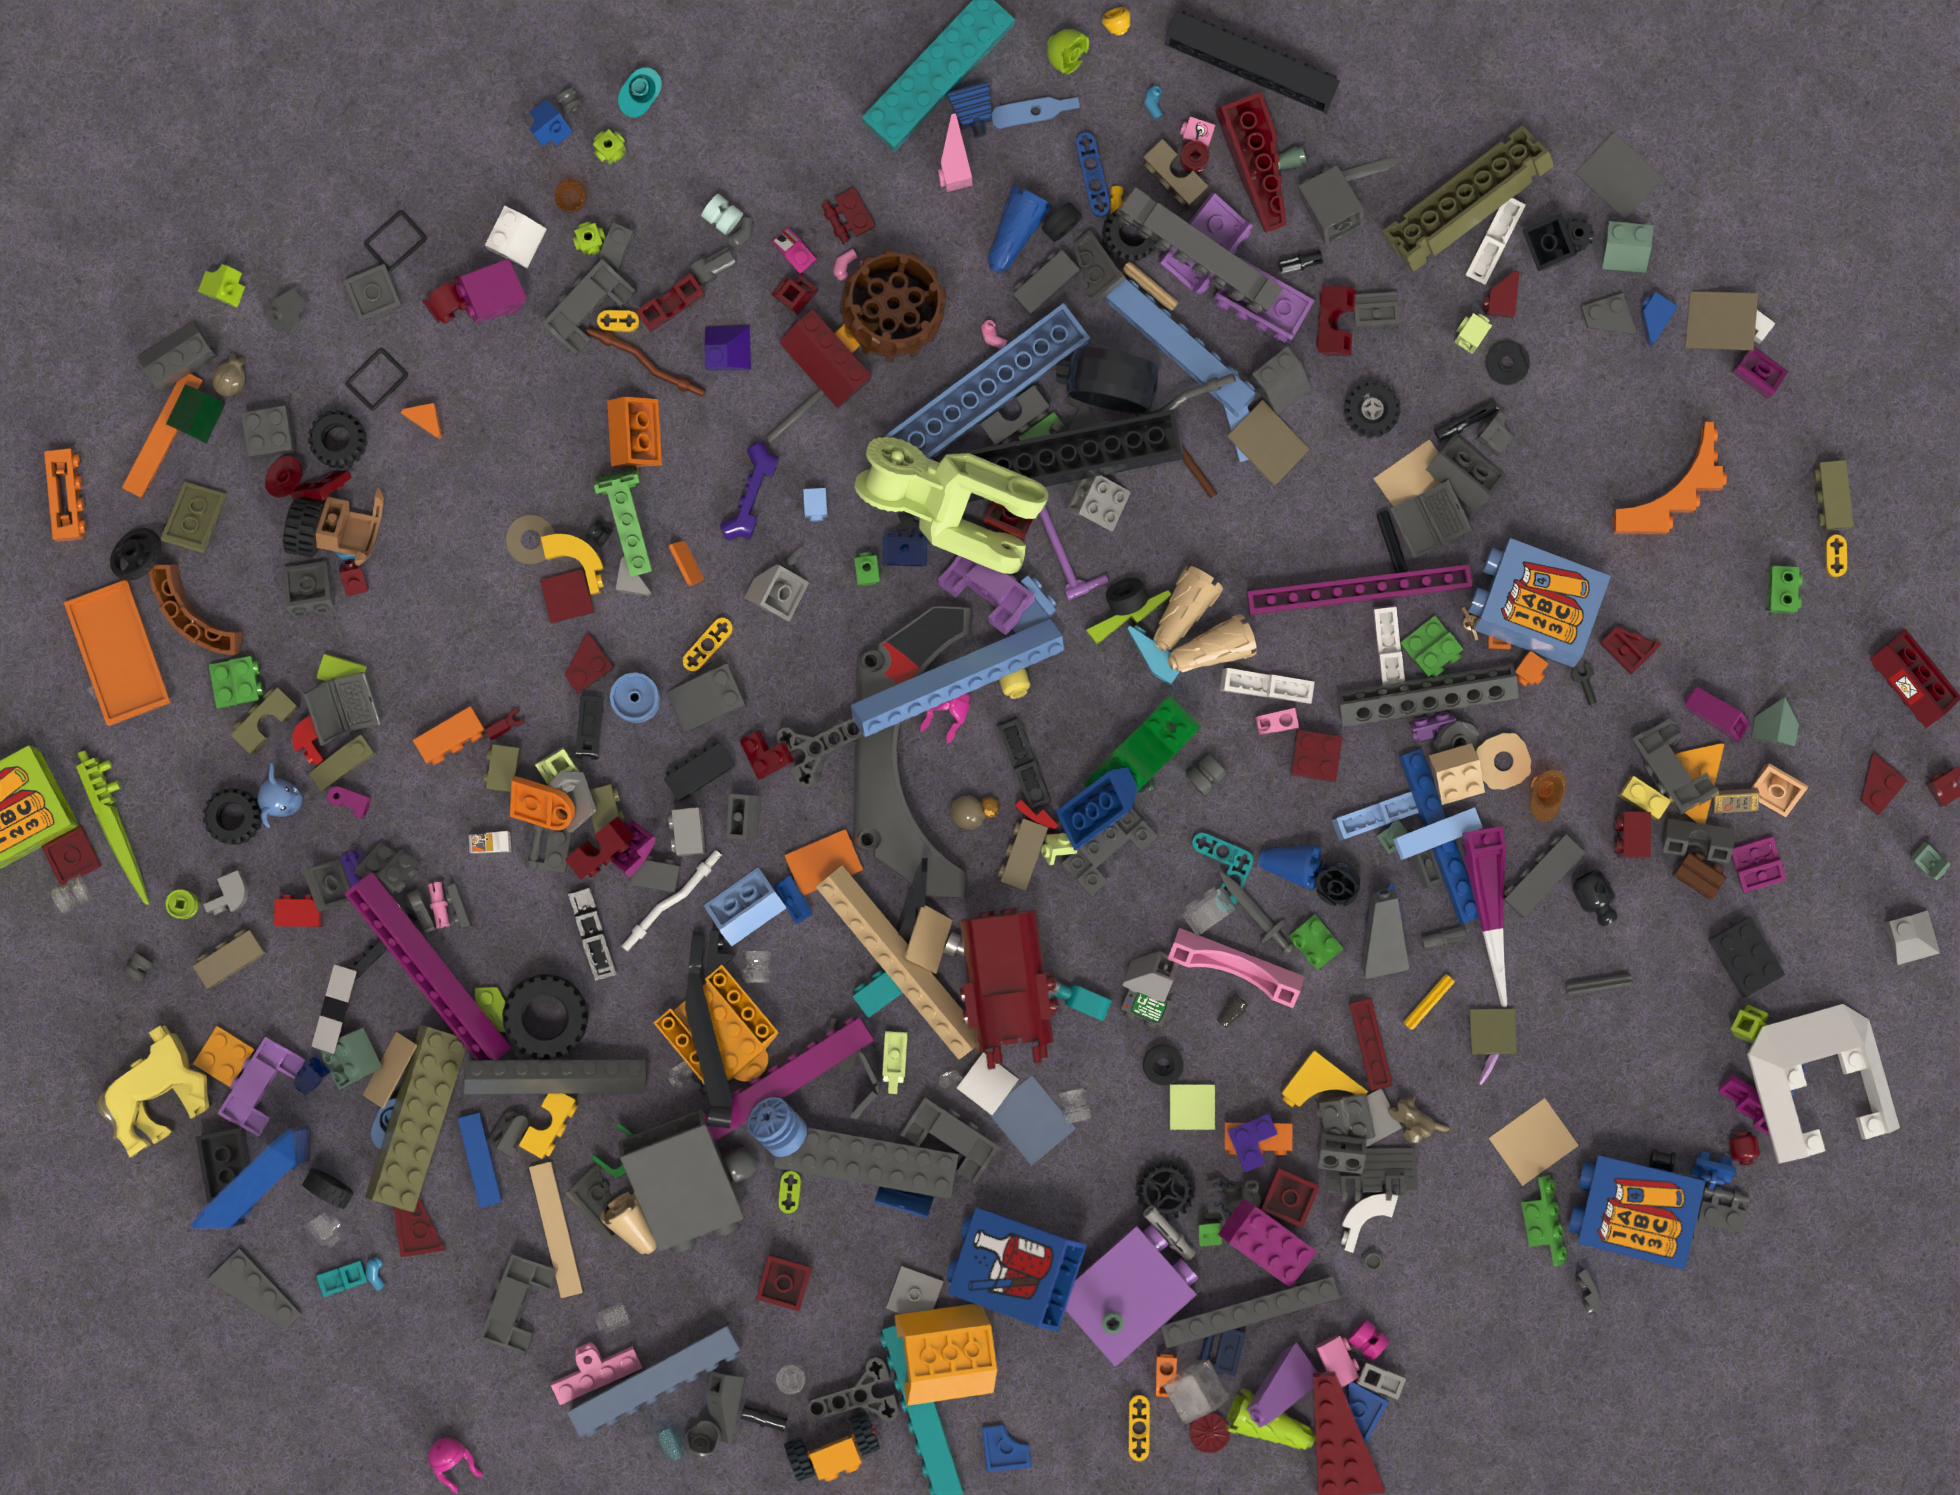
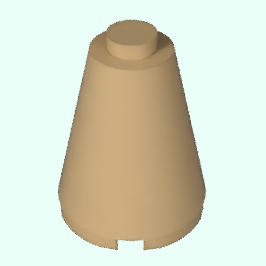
(629, 1223)

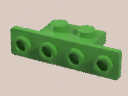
(1543, 1221)

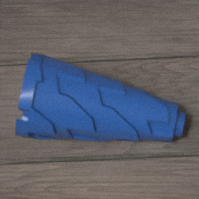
(1019, 221)

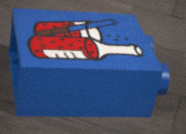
(1015, 1268)

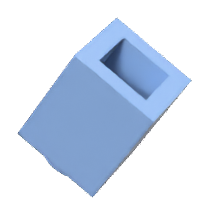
(815, 504)

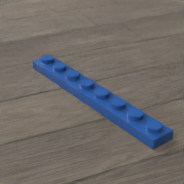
(1447, 853)

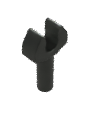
(1585, 682)

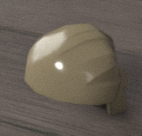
(229, 376)

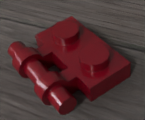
(854, 212)

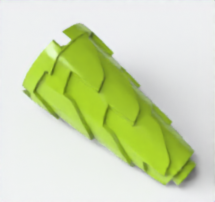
(1281, 1430)

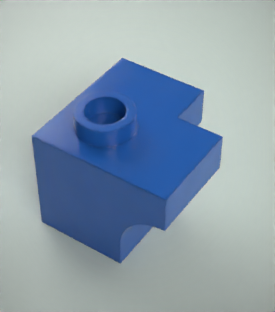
(548, 124)

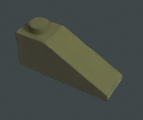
(342, 762)

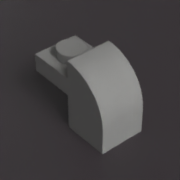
(234, 892)
(1381, 1380)

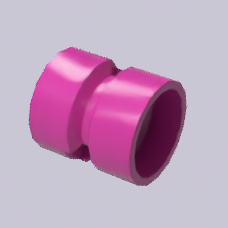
(1365, 1332)

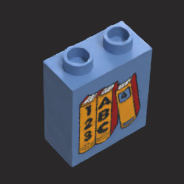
(1539, 601)

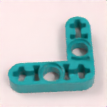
(1230, 860)

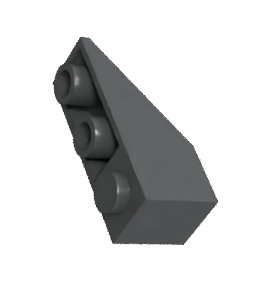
(723, 1401)

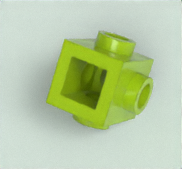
(610, 154)
(591, 246)

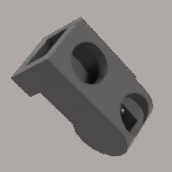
(508, 1132)

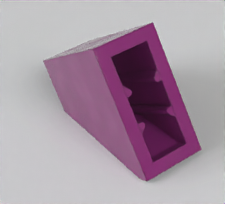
(1717, 714)

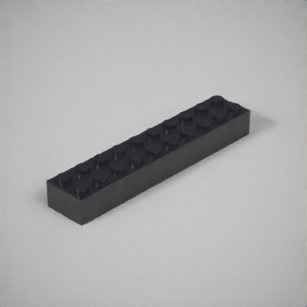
(1090, 450)

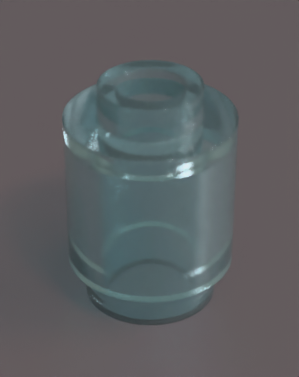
(671, 1444)

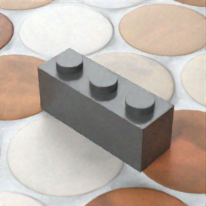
(1045, 282)

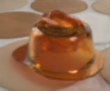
(1547, 794)

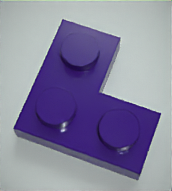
(1246, 1138)

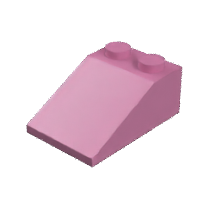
(954, 163)

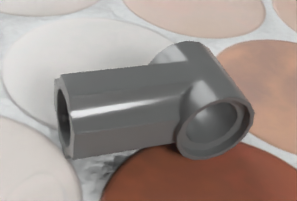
(707, 269)

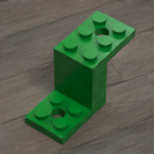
(1151, 744)

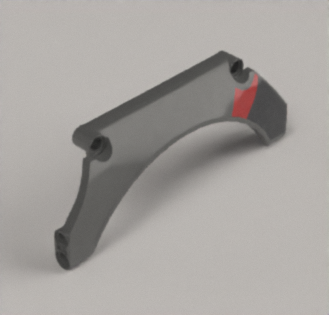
(878, 796)

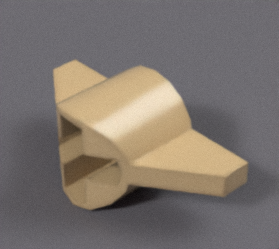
(1469, 623)

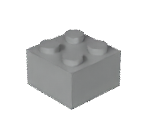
(687, 832)

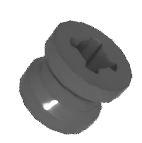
(569, 101)

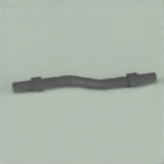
(1213, 384)

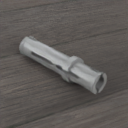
(1175, 1239)

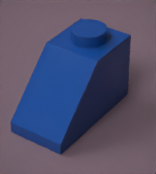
(1656, 315)

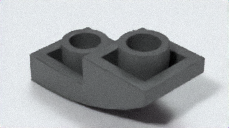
(1591, 1298)

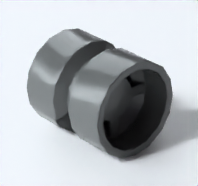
(1204, 776)

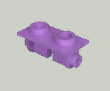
(1423, 726)

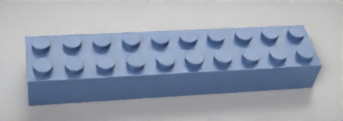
(993, 383)

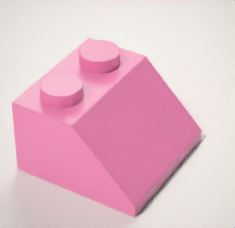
(1336, 1359)

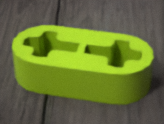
(784, 1191)

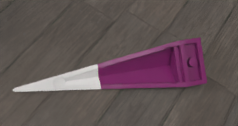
(1486, 872)

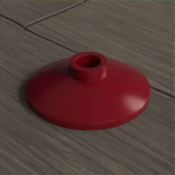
(283, 476)

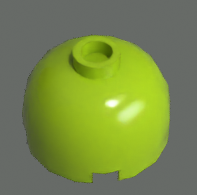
(1065, 49)

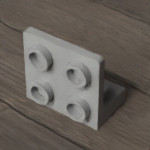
(1099, 501)
(577, 789)

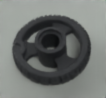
(138, 556)

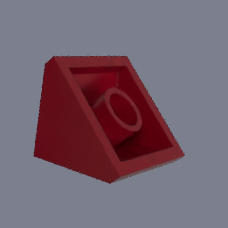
(1007, 522)

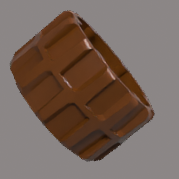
(902, 266)

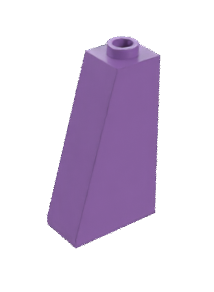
(1283, 1386)

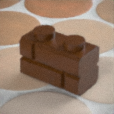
(1699, 875)

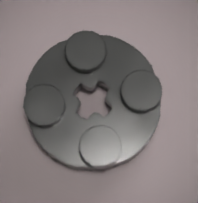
(1453, 731)

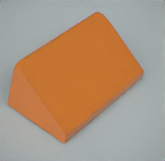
(686, 563)

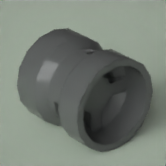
(138, 966)

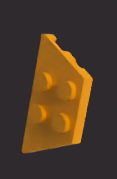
(1697, 763)

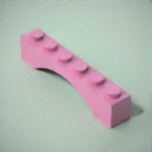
(1273, 980)

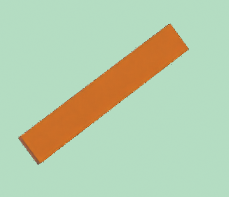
(157, 443)

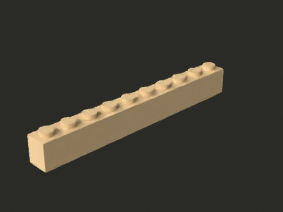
(890, 951)

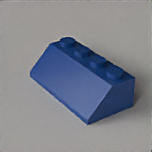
(1098, 806)

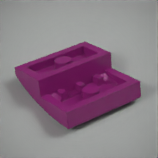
(635, 855)
(1758, 863)

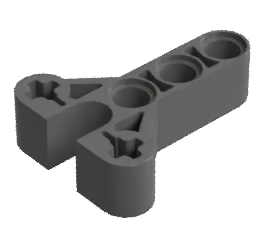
(814, 761)
(871, 1403)

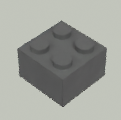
(268, 432)

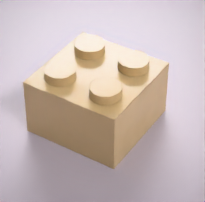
(1457, 774)

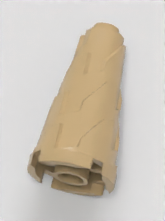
(1187, 604)
(1220, 644)

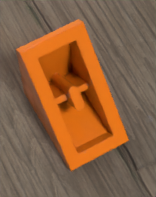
(426, 417)

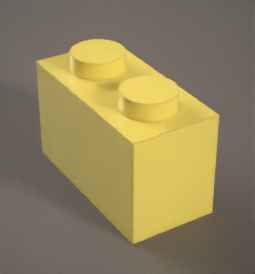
(1644, 797)

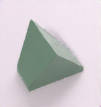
(1776, 724)

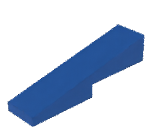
(480, 1159)

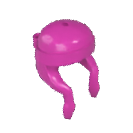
(958, 708)
(447, 1453)

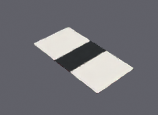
(334, 1009)

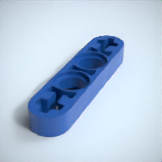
(1090, 175)

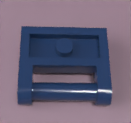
(1228, 1351)

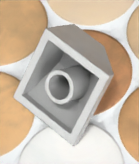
(777, 591)
(1912, 937)

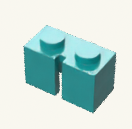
(876, 994)

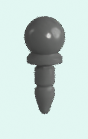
(789, 563)

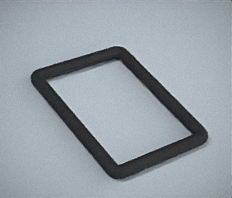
(383, 227)
(393, 361)

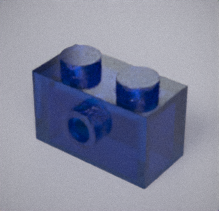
(904, 550)

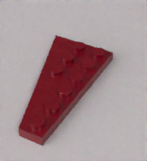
(1341, 1451)

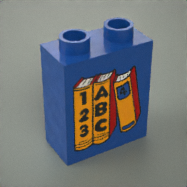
(1638, 1211)

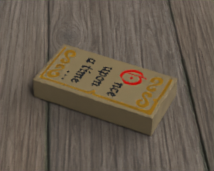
(1736, 801)

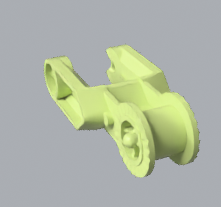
(939, 494)

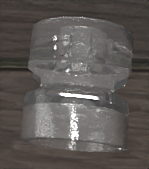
(64, 899)
(756, 967)
(1075, 1105)
(791, 1378)

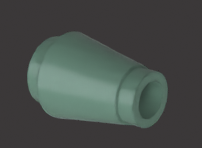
(1292, 158)
(1112, 1329)

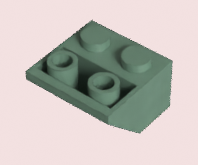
(352, 1059)

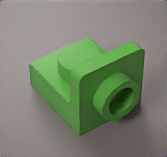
(1208, 1234)

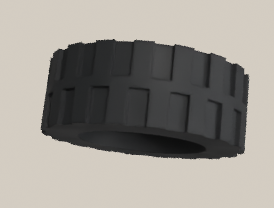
(328, 1188)

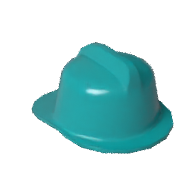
(639, 92)

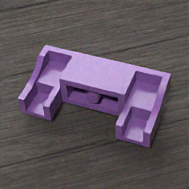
(996, 587)

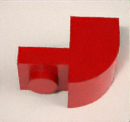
(304, 738)

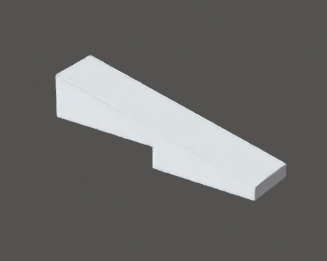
(1495, 240)
(1388, 644)
(1266, 685)

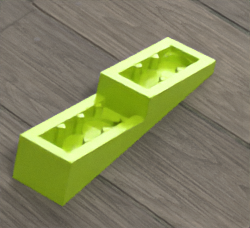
(1105, 628)

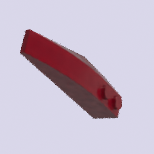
(1255, 156)

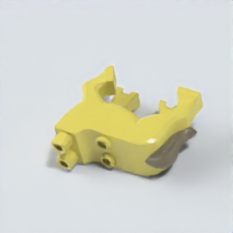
(150, 1078)

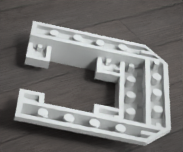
(1777, 1069)

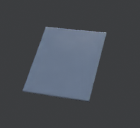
(1031, 1120)

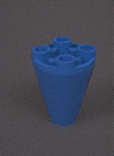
(1293, 863)

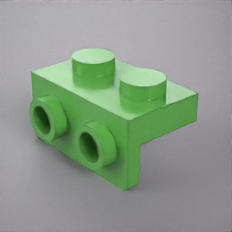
(1315, 942)

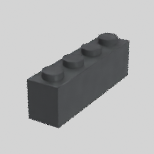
(1543, 876)

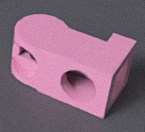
(1277, 722)

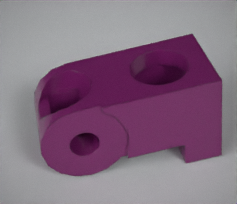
(342, 797)

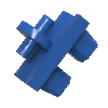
(1713, 1172)

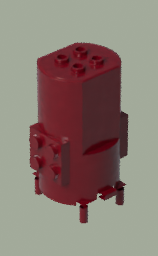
(1007, 983)

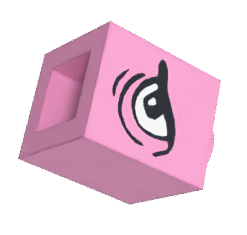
(1197, 131)

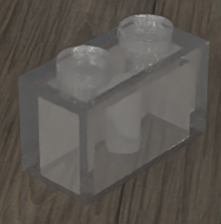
(1208, 911)

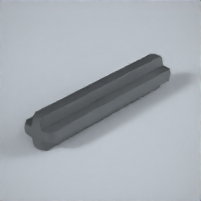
(1598, 984)

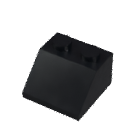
(1550, 242)

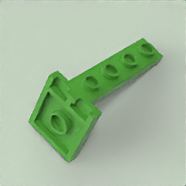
(626, 518)

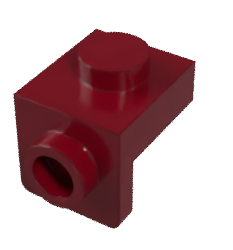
(353, 578)

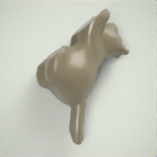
(1416, 1122)

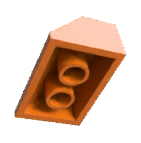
(634, 432)

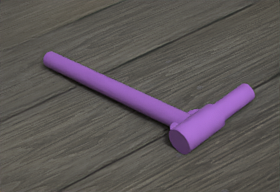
(1075, 587)

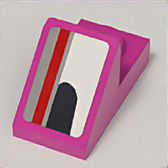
(794, 250)

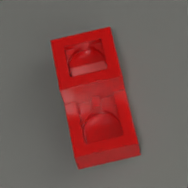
(1041, 818)

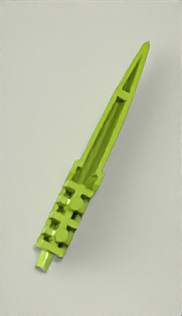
(101, 799)

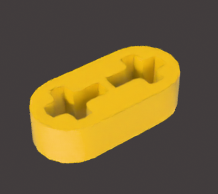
(618, 315)
(1841, 556)

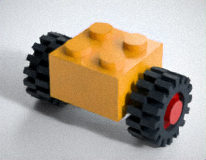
(835, 1456)

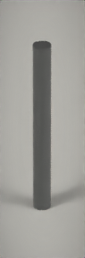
(795, 415)

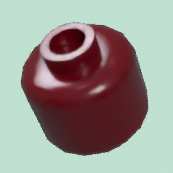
(1744, 1148)

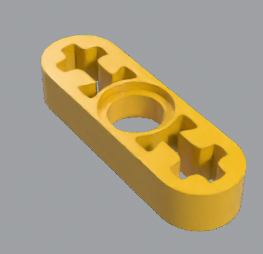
(700, 660)
(1144, 1444)

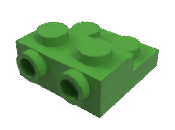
(1432, 647)
(236, 682)

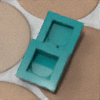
(341, 1279)

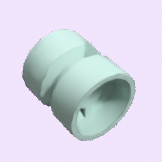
(724, 216)

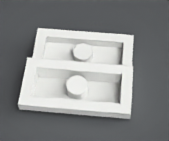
(987, 1086)

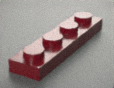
(1370, 1044)

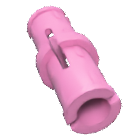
(439, 905)

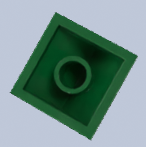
(195, 413)

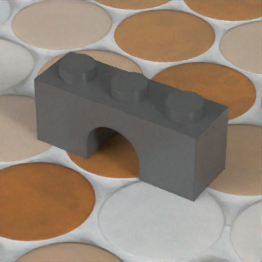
(1001, 430)
(1714, 839)

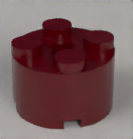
(445, 302)

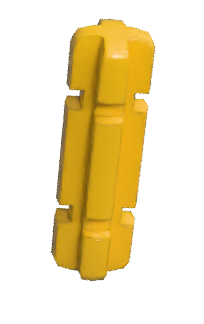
(1116, 200)

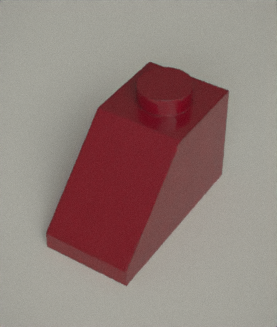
(1503, 297)

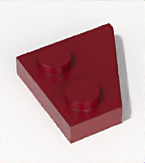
(1629, 648)

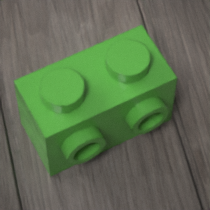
(1783, 589)

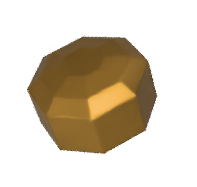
(990, 807)

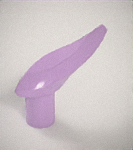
(1489, 1064)

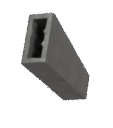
(1384, 938)

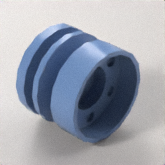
(777, 1127)

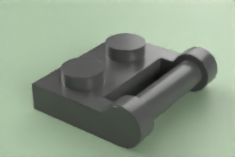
(556, 850)

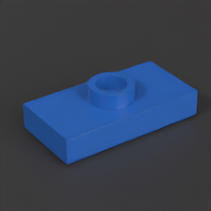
(793, 900)

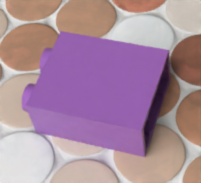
(1137, 1285)

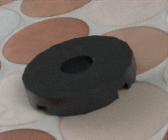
(1498, 372)

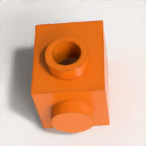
(1530, 669)

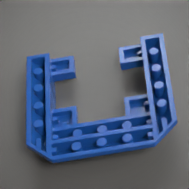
(256, 1180)

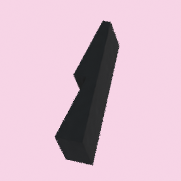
(1023, 762)
(915, 899)

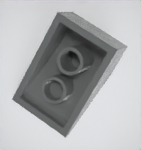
(706, 698)

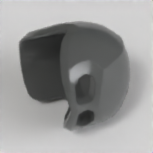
(740, 1164)
(706, 1436)

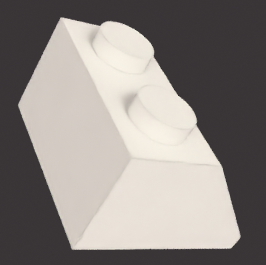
(515, 237)

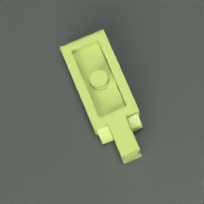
(894, 1059)

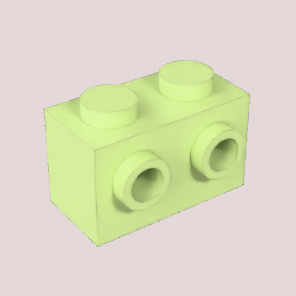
(1472, 332)

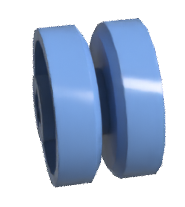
(648, 700)

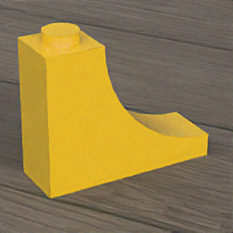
(1314, 1077)

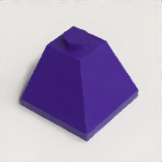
(727, 348)

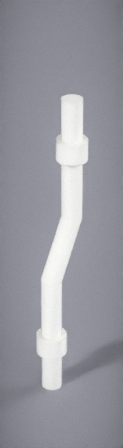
(639, 931)

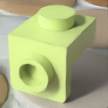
(1056, 845)

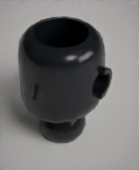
(1595, 895)

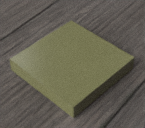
(1492, 1031)

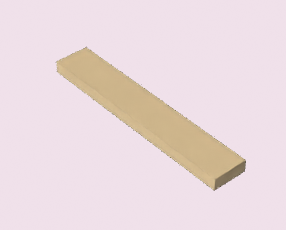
(556, 1229)

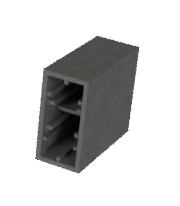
(681, 1182)

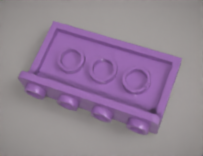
(1218, 223)
(1283, 316)

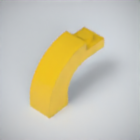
(567, 545)

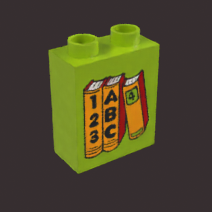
(30, 805)

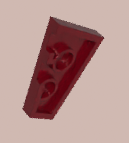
(416, 1232)

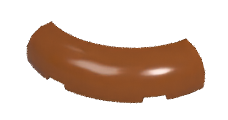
(184, 618)

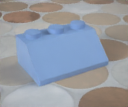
(744, 906)

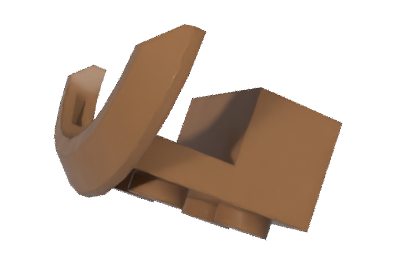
(349, 531)

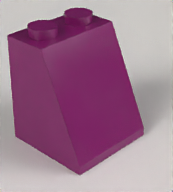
(491, 292)

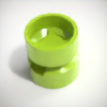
(182, 904)

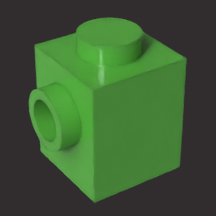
(867, 569)

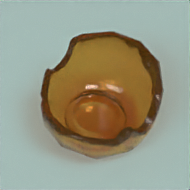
(570, 196)

